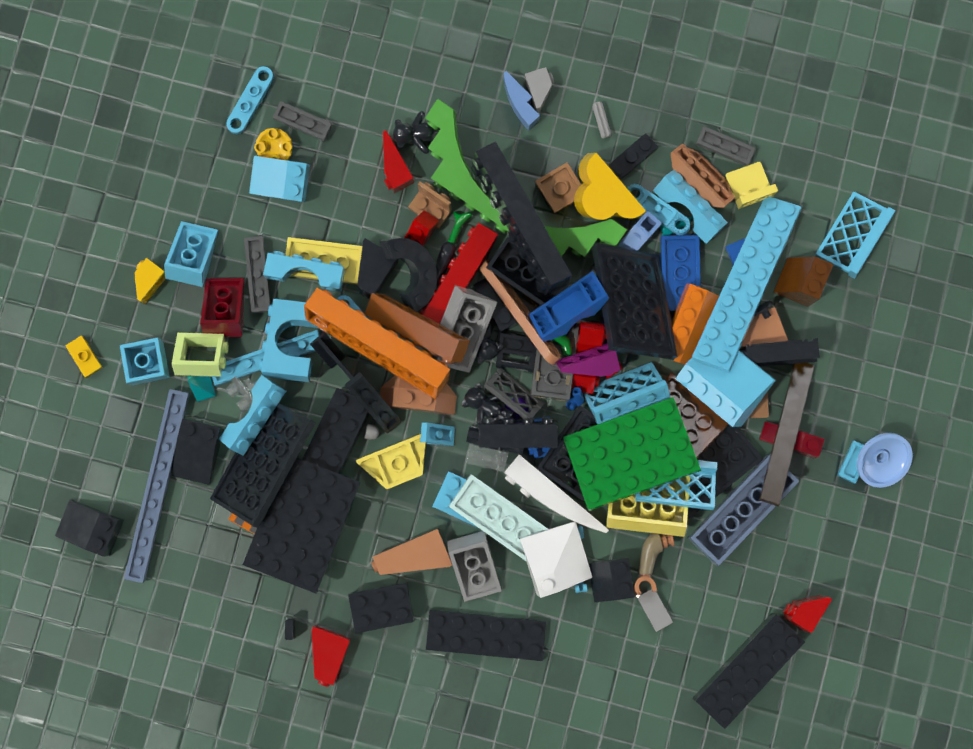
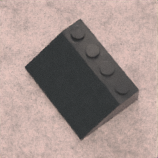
(557, 462)

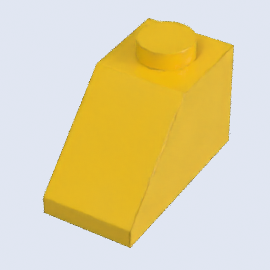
(147, 279)

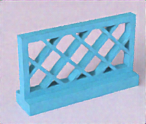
(866, 245)
(628, 401)
(708, 470)

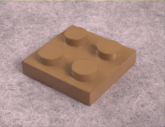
(559, 187)

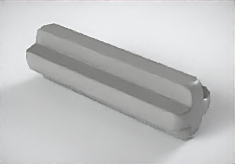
(601, 119)

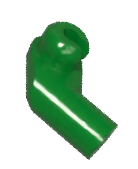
(565, 343)

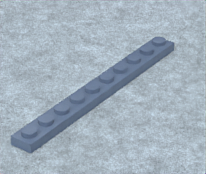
(156, 487)

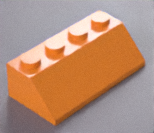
(691, 319)

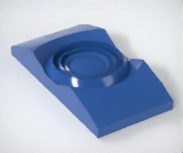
(569, 307)

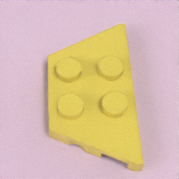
(396, 463)

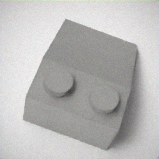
(474, 566)

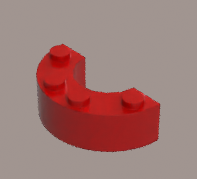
(589, 336)

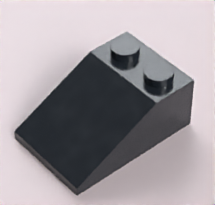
(196, 451)
(89, 528)

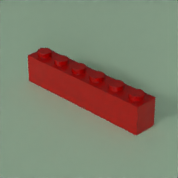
(461, 269)

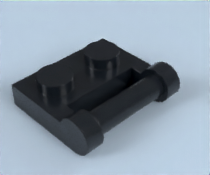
(516, 346)

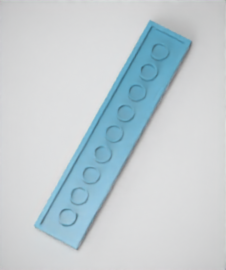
(746, 284)

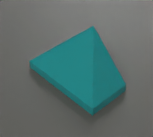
(201, 387)

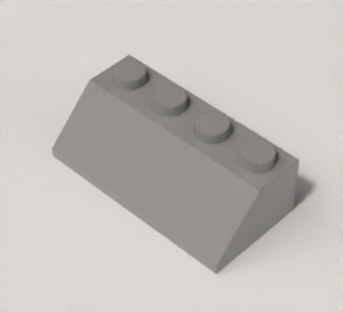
(468, 316)

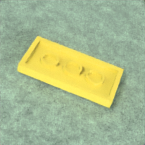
(346, 254)

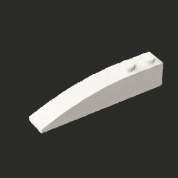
(538, 486)

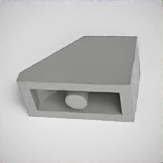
(539, 86)

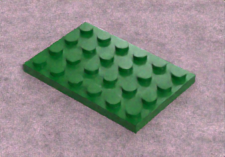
(631, 454)

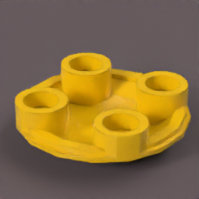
(274, 144)

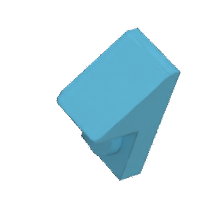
(437, 434)

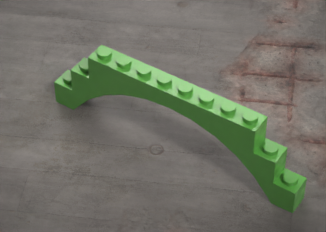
(457, 178)

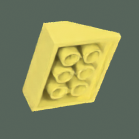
(650, 517)

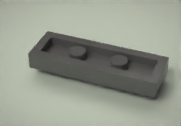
(302, 121)
(725, 146)

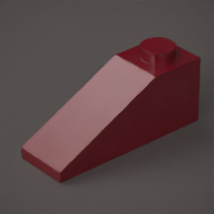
(805, 443)

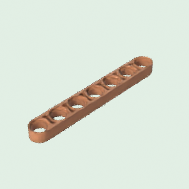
(520, 313)

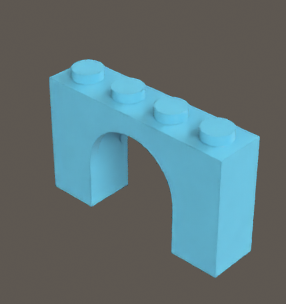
(275, 363)

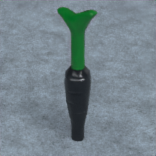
(448, 248)

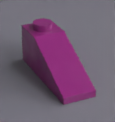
(594, 362)

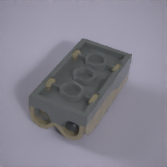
(547, 379)

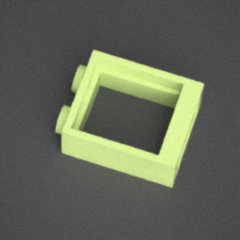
(199, 368)

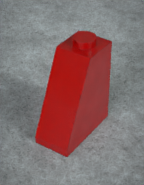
(328, 654)

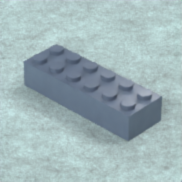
(736, 515)

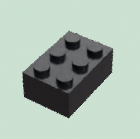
(381, 607)

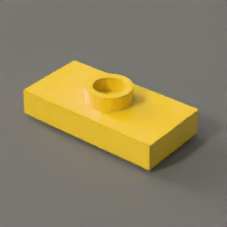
(84, 356)

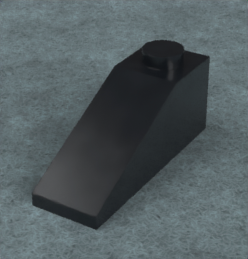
(502, 316)

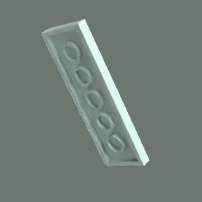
(495, 515)

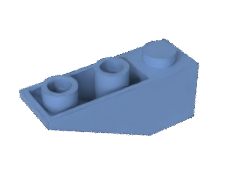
(640, 232)

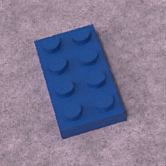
(679, 265)

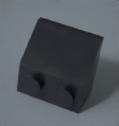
(611, 580)

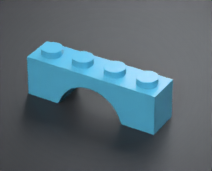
(706, 220)
(280, 267)
(265, 398)

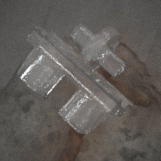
(238, 387)

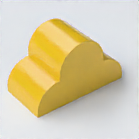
(602, 192)

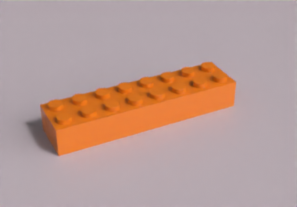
(376, 343)

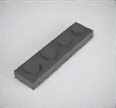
(257, 282)

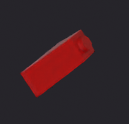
(395, 169)

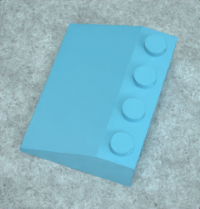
(728, 394)

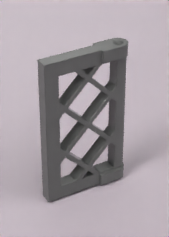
(503, 395)

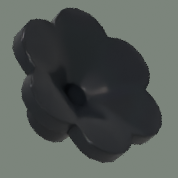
(763, 309)

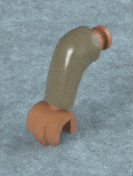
(651, 548)

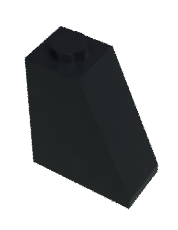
(373, 269)

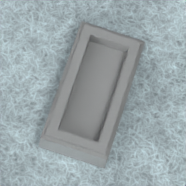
(654, 610)

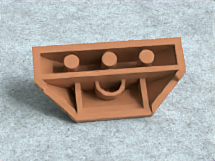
(702, 176)
(403, 395)

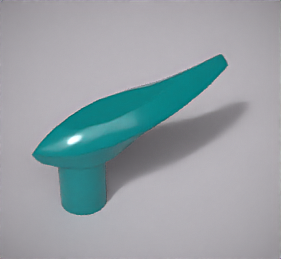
(679, 225)

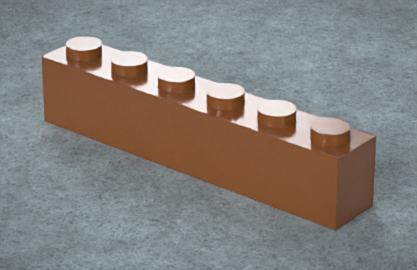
(417, 328)

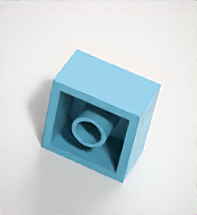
(144, 361)

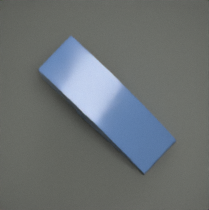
(520, 101)

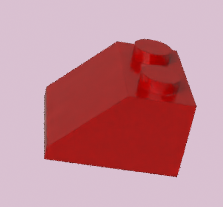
(806, 612)

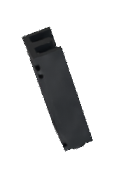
(783, 352)

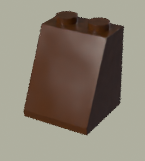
(803, 279)

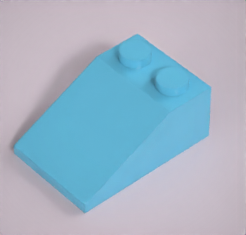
(279, 178)
(190, 254)

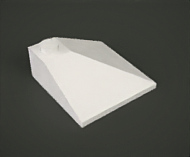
(556, 559)

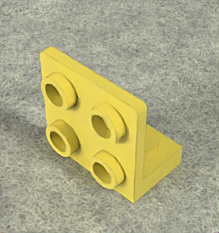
(750, 185)

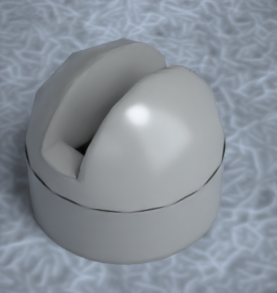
(372, 432)

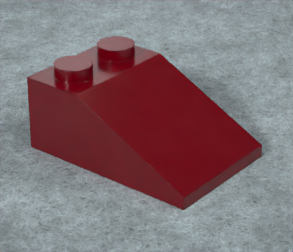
(223, 307)

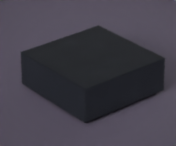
(290, 629)

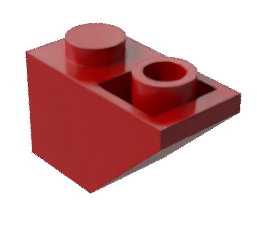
(422, 228)

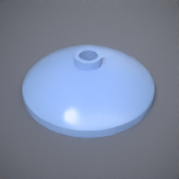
(890, 465)

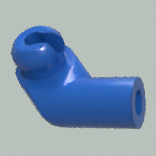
(576, 399)

